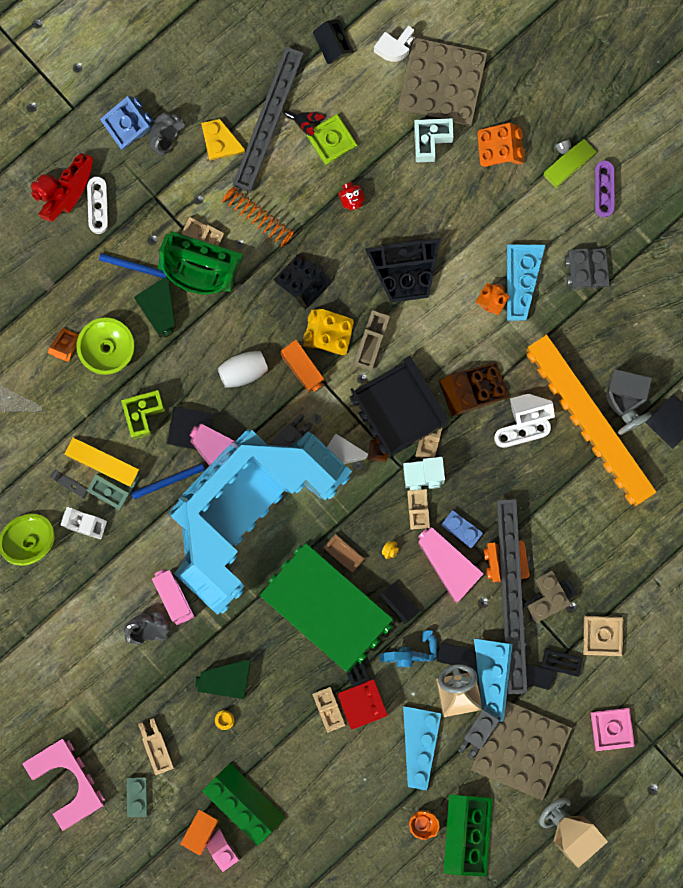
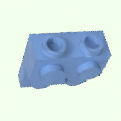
(127, 121)

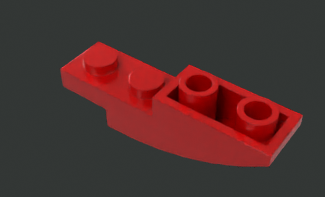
(72, 185)

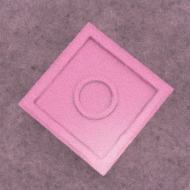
(612, 729)

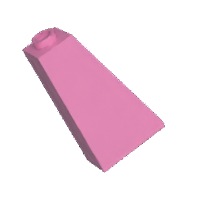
(451, 566)

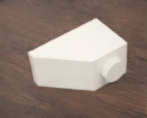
(531, 409)
(345, 450)

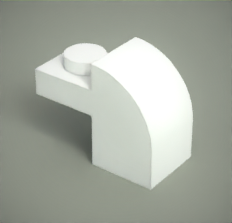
(393, 49)
(83, 523)

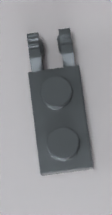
(289, 434)
(480, 731)

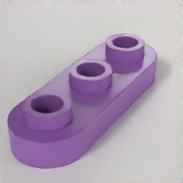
(607, 181)

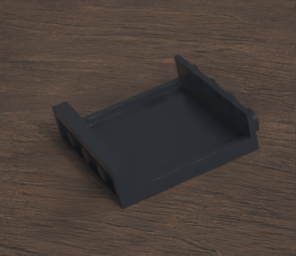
(399, 408)

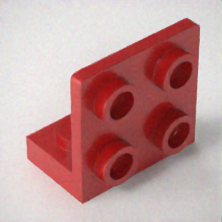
(362, 704)

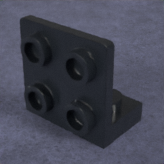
(302, 280)

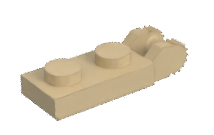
(156, 749)

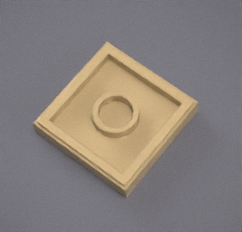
(603, 636)

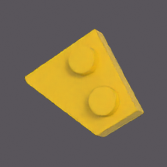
(220, 140)

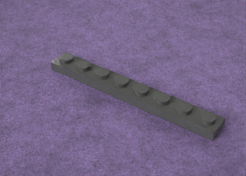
(268, 119)

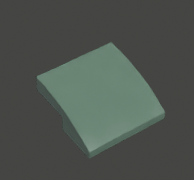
(110, 490)

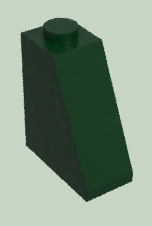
(158, 307)
(225, 680)

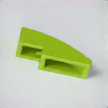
(569, 163)

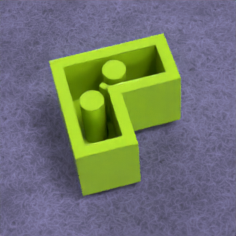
(137, 410)

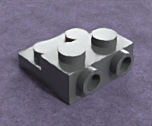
(587, 268)

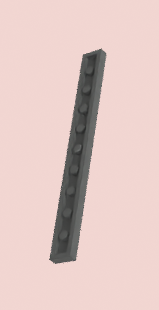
(512, 593)

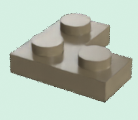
(553, 598)

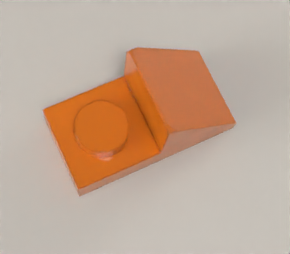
(64, 345)

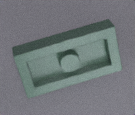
(137, 797)

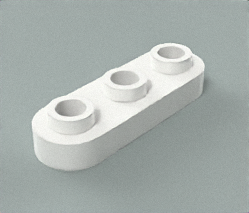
(95, 197)
(514, 438)

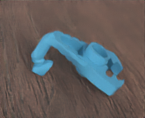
(405, 657)

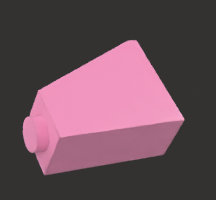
(209, 442)
(222, 850)

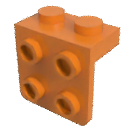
(501, 145)
(492, 554)

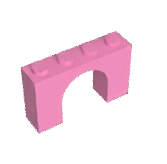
(172, 596)
(87, 798)

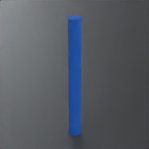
(132, 265)
(167, 481)

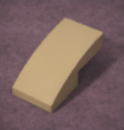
(202, 232)
(428, 446)
(418, 509)
(328, 709)

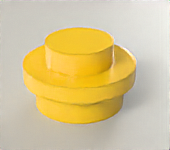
(390, 550)
(224, 720)

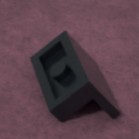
(333, 41)
(399, 603)

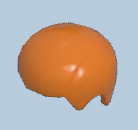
(424, 824)

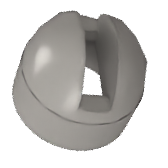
(563, 146)

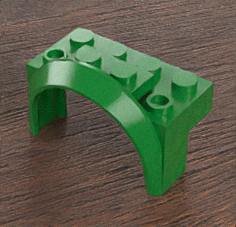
(182, 248)

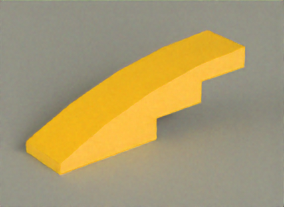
(102, 462)

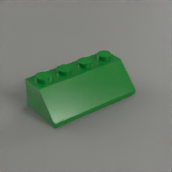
(243, 804)
(467, 835)

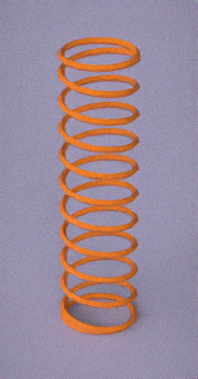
(227, 196)

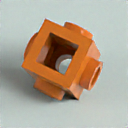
(492, 298)

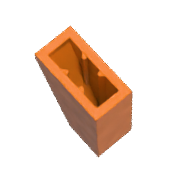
(302, 367)

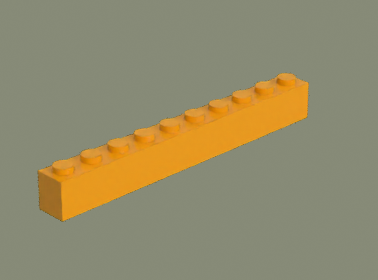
(591, 421)

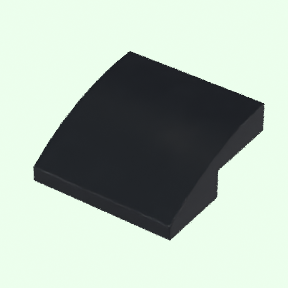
(668, 421)
(182, 424)

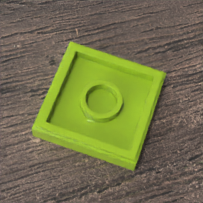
(332, 139)

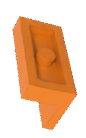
(199, 832)

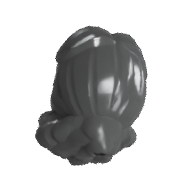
(163, 131)
(146, 627)

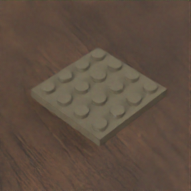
(442, 81)
(522, 751)

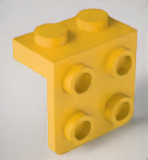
(328, 331)

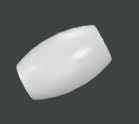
(242, 369)

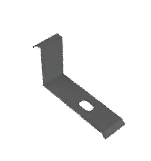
(67, 482)

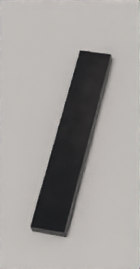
(455, 655)

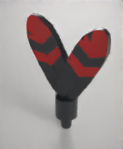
(304, 119)

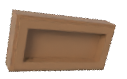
(343, 553)

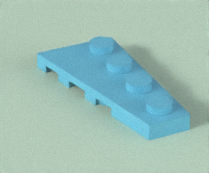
(522, 273)
(493, 674)
(420, 741)

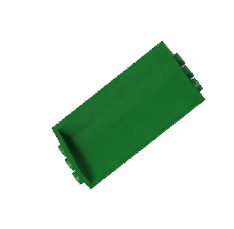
(327, 608)

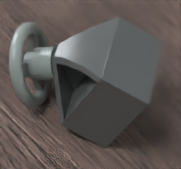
(625, 395)

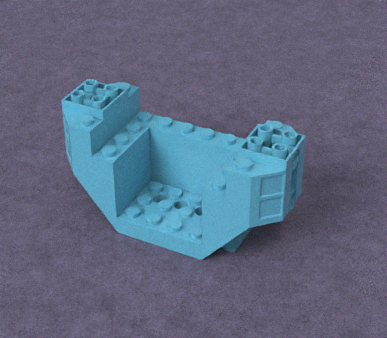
(234, 495)

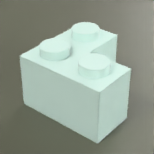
(428, 133)
(424, 473)

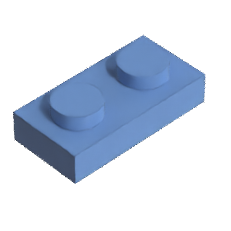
(461, 529)

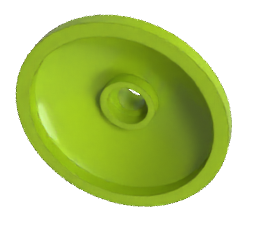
(102, 333)
(21, 534)

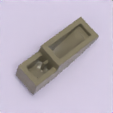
(372, 339)

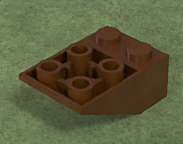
(473, 389)

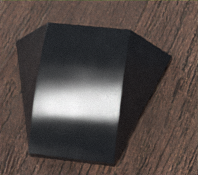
(405, 267)

